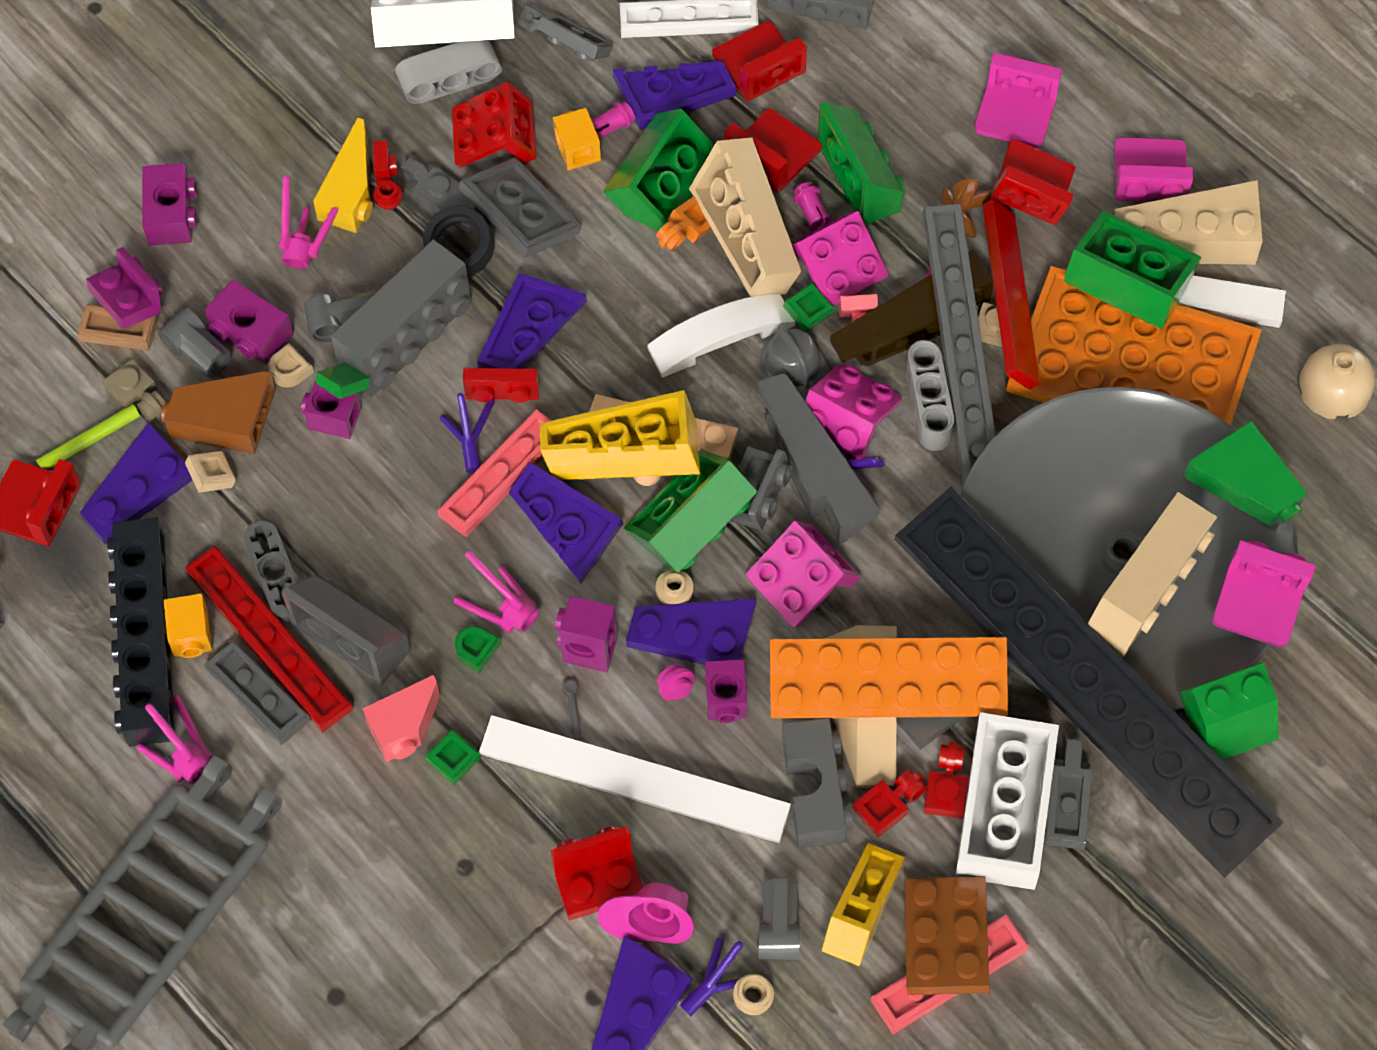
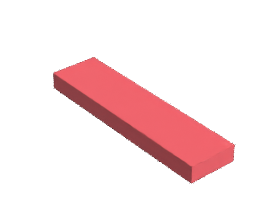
(494, 477)
(901, 1009)

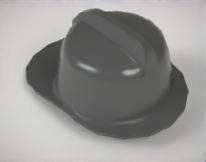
(797, 356)

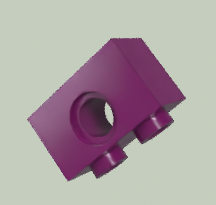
(161, 187)
(238, 306)
(587, 633)

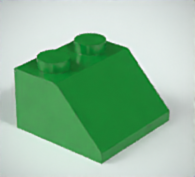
(1233, 711)

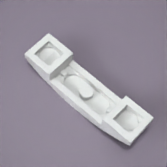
(718, 328)

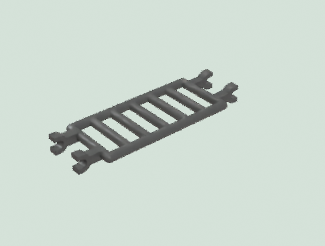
(41, 996)

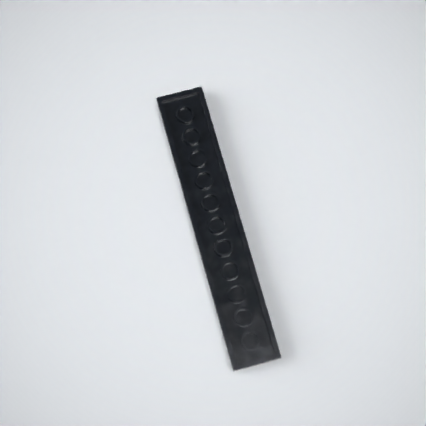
(1089, 682)

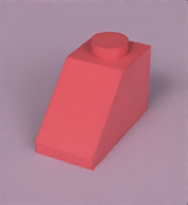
(403, 718)

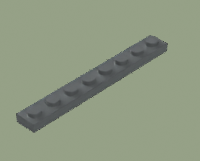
(959, 332)

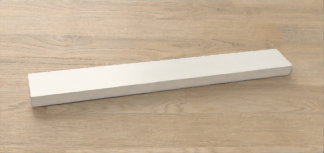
(635, 779)

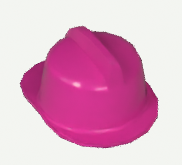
(651, 914)

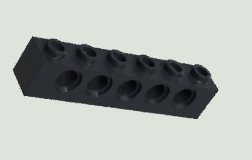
(131, 542)

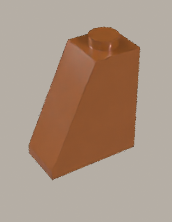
(221, 411)

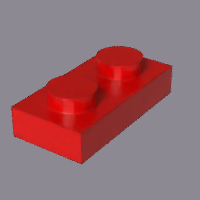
(501, 384)

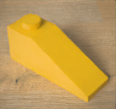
(348, 183)
(862, 904)

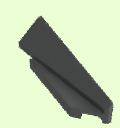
(817, 465)

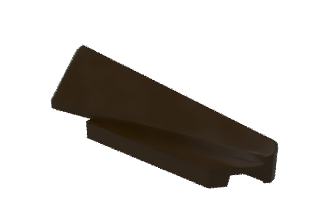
(902, 320)

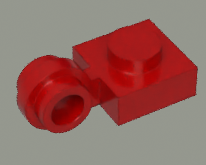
(386, 193)
(947, 791)
(883, 808)

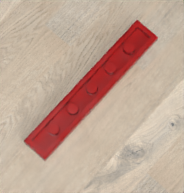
(1010, 295)
(269, 639)

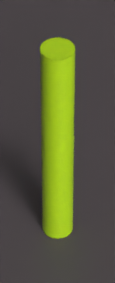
(88, 437)

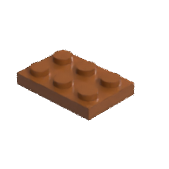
(946, 936)

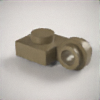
(134, 386)

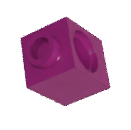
(335, 422)
(726, 675)

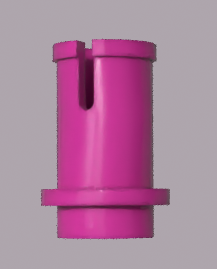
(613, 119)
(808, 199)

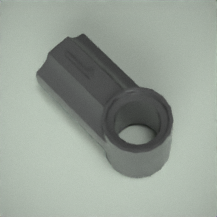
(327, 314)
(189, 336)
(779, 929)

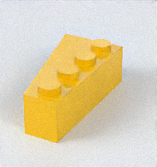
(624, 441)

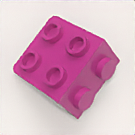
(1018, 100)
(1151, 169)
(851, 407)
(1262, 593)

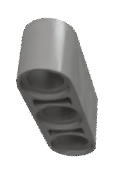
(447, 70)
(929, 410)

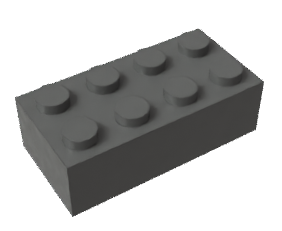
(404, 316)

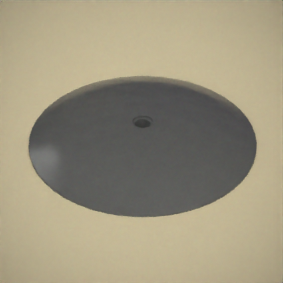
(1096, 478)

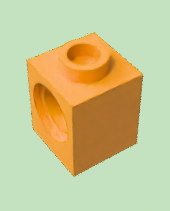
(576, 138)
(188, 626)

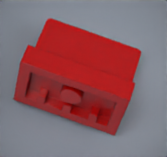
(761, 60)
(494, 122)
(780, 145)
(1034, 182)
(36, 500)
(595, 870)

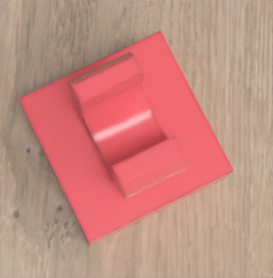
(856, 305)

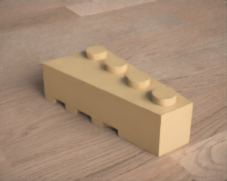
(746, 217)
(1213, 223)
(1151, 573)

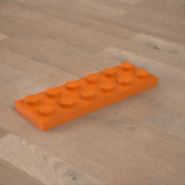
(888, 677)

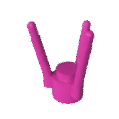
(298, 247)
(517, 608)
(188, 758)

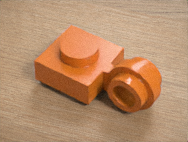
(684, 222)

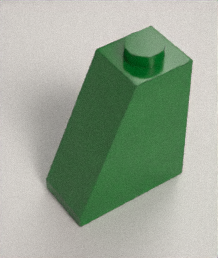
(1248, 476)

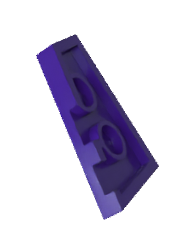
(682, 88)
(528, 322)
(137, 484)
(566, 519)
(693, 630)
(638, 999)

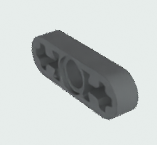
(262, 561)

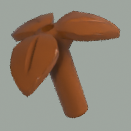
(965, 194)

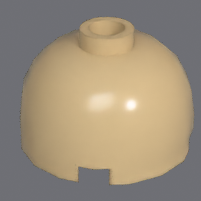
(1337, 381)

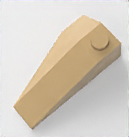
(869, 742)

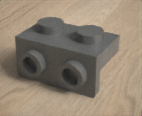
(767, 476)

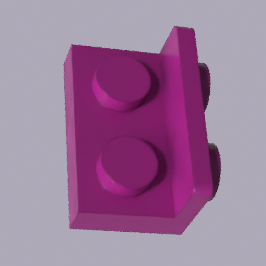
(126, 291)

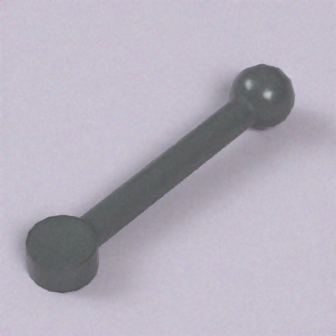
(570, 689)

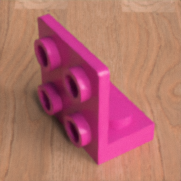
(841, 257)
(800, 572)

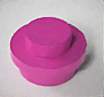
(675, 682)

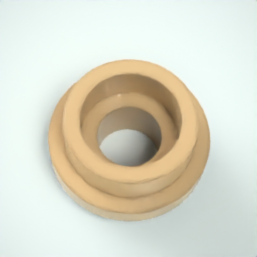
(670, 596)
(753, 982)

